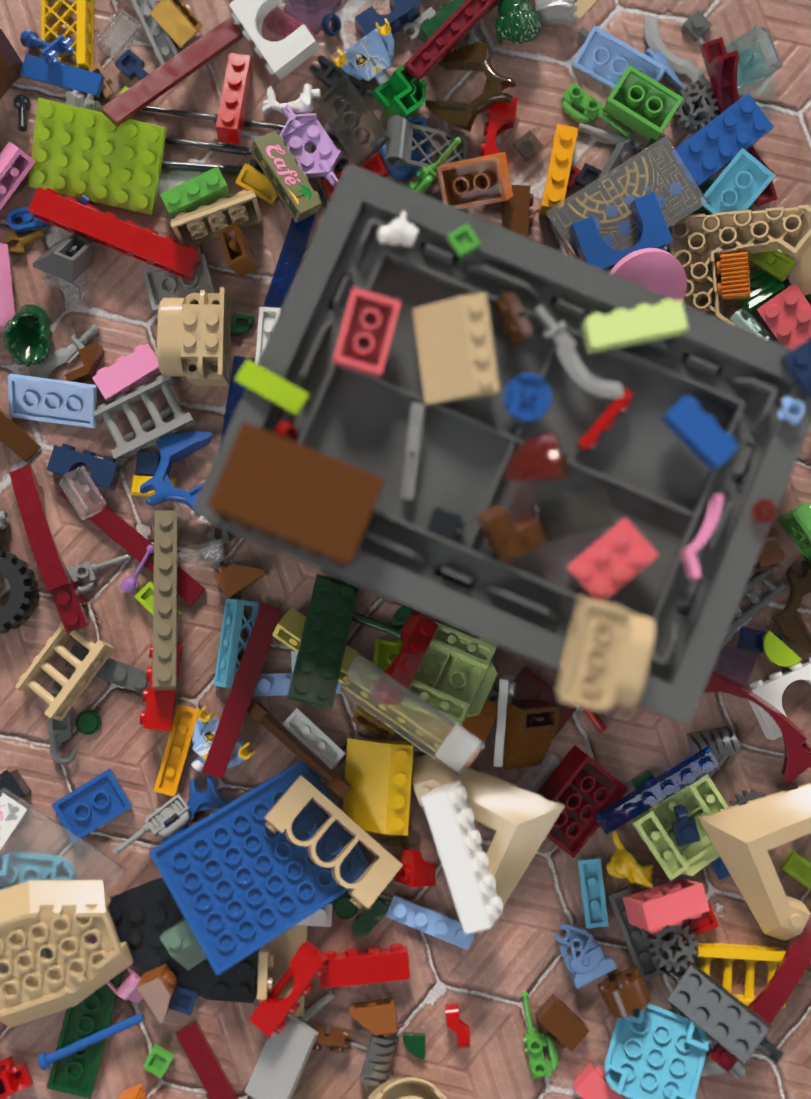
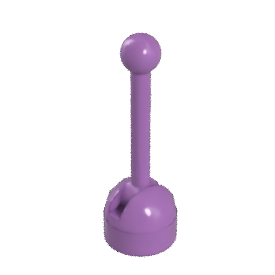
(131, 584)

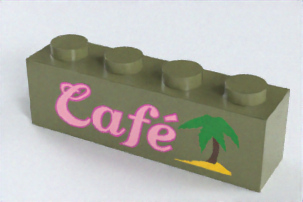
(285, 176)

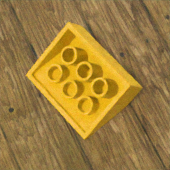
(380, 784)

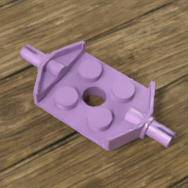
(304, 131)

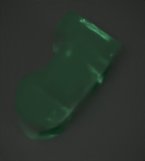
(364, 922)

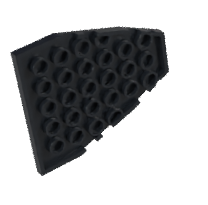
(142, 917)

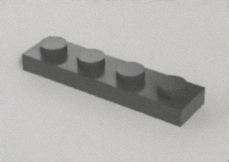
(116, 672)
(635, 938)

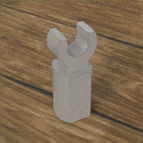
(415, 27)

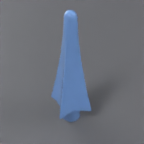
(669, 73)

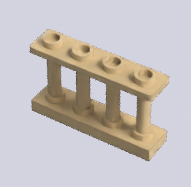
(71, 688)

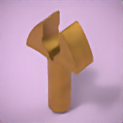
(23, 240)

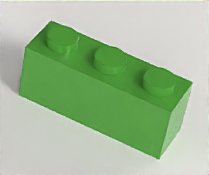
(196, 192)

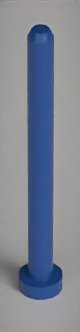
(46, 1059)

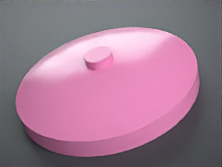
(655, 271)

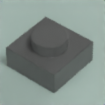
(696, 25)

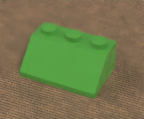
(642, 104)
(798, 526)

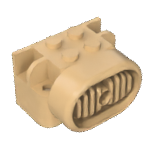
(195, 337)
(605, 655)

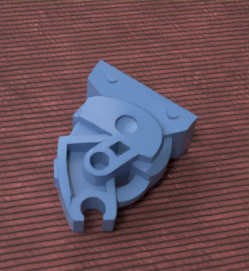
(584, 956)

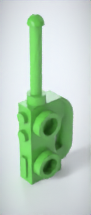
(589, 105)
(428, 174)
(535, 1041)

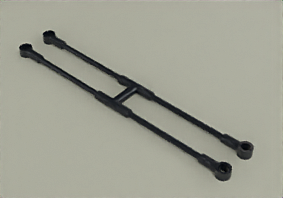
(227, 147)

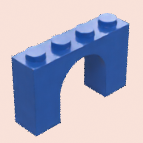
(651, 234)

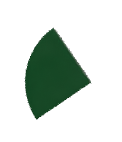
(241, 324)
(401, 615)
(415, 1043)

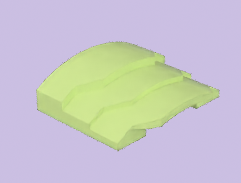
(455, 674)
(656, 829)

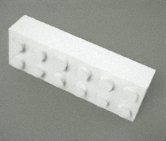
(462, 856)

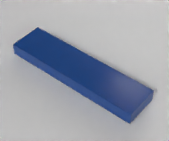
(62, 76)

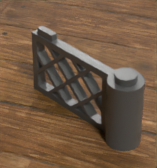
(399, 148)

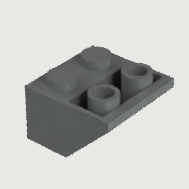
(67, 257)

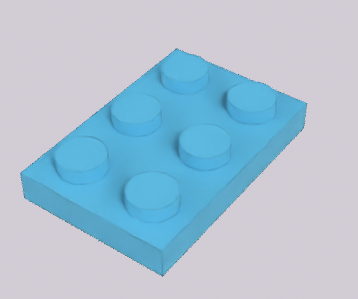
(738, 184)

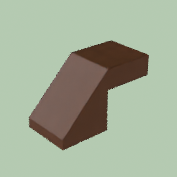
(91, 357)

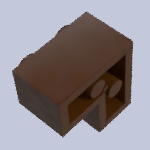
(509, 538)

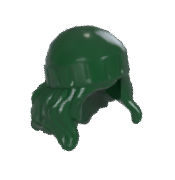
(516, 22)
(28, 335)

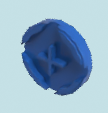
(527, 397)

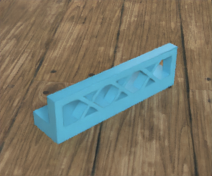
(230, 639)

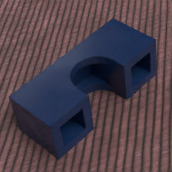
(403, 12)
(103, 471)

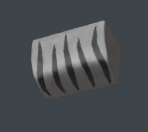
(720, 740)
(378, 1060)

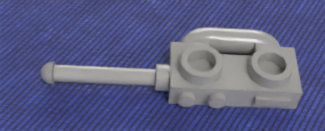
(87, 571)
(156, 821)

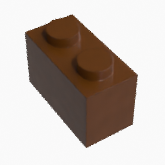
(562, 1023)

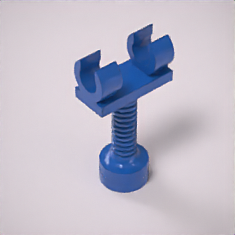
(49, 51)

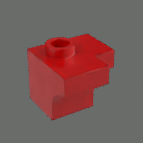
(415, 870)
(13, 1077)

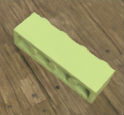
(634, 326)

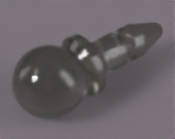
(412, 840)

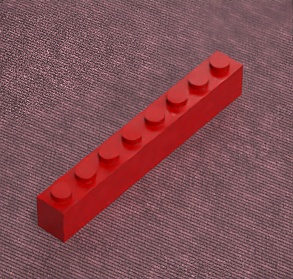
(115, 233)

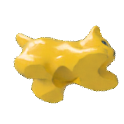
(625, 866)

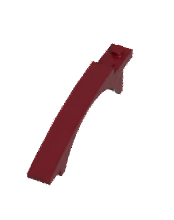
(722, 72)
(55, 575)
(796, 749)
(777, 990)

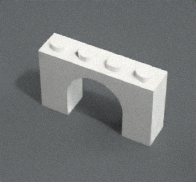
(281, 55)
(772, 692)

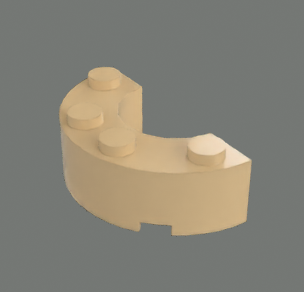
(406, 1089)

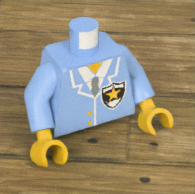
(369, 55)
(203, 736)

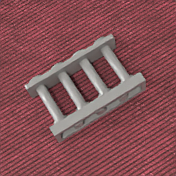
(144, 440)

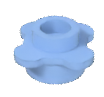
(797, 410)

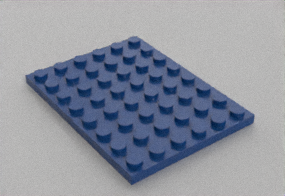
(244, 881)

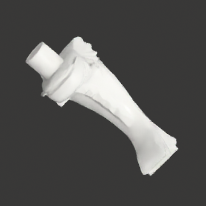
(303, 105)

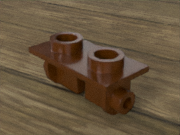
(508, 308)
(334, 1040)

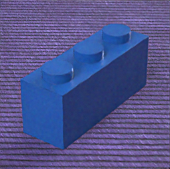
(700, 432)

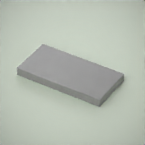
(282, 1061)

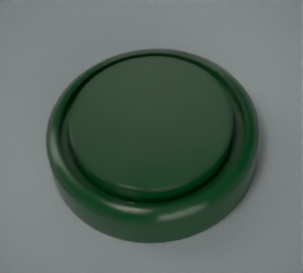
(88, 722)
(344, 907)

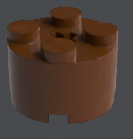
(770, 553)
(624, 992)

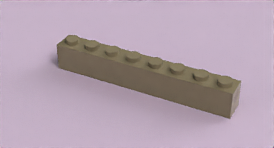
(165, 600)

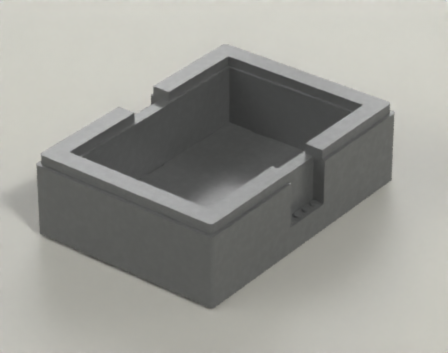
(470, 441)

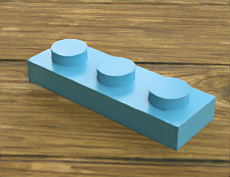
(592, 892)

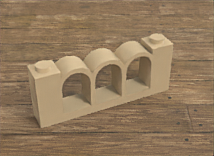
(375, 877)

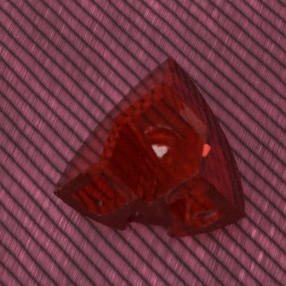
(536, 459)

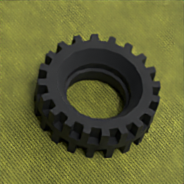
(22, 591)

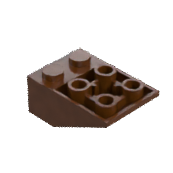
(529, 732)

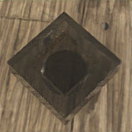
(528, 146)

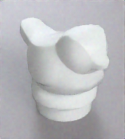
(398, 232)

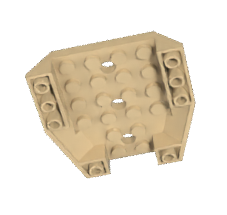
(56, 918)

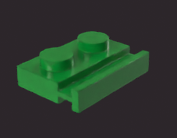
(762, 289)

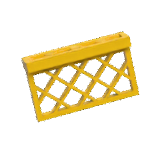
(83, 25)

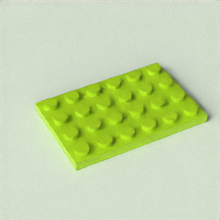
(88, 155)

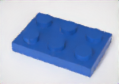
(92, 804)

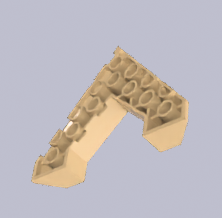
(703, 238)
(516, 815)
(743, 841)

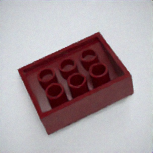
(584, 791)

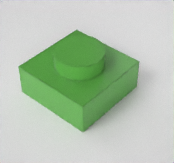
(463, 241)
(158, 1061)

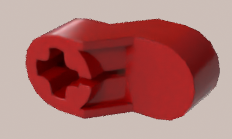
(457, 1025)

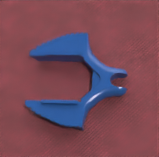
(171, 450)
(200, 801)

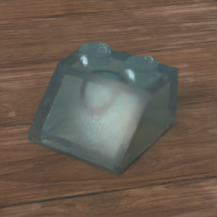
(756, 55)

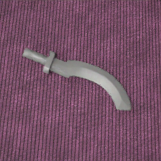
(676, 63)
(63, 354)
(572, 362)

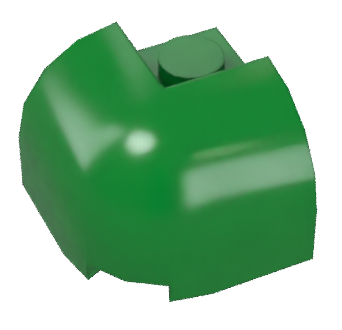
(401, 94)

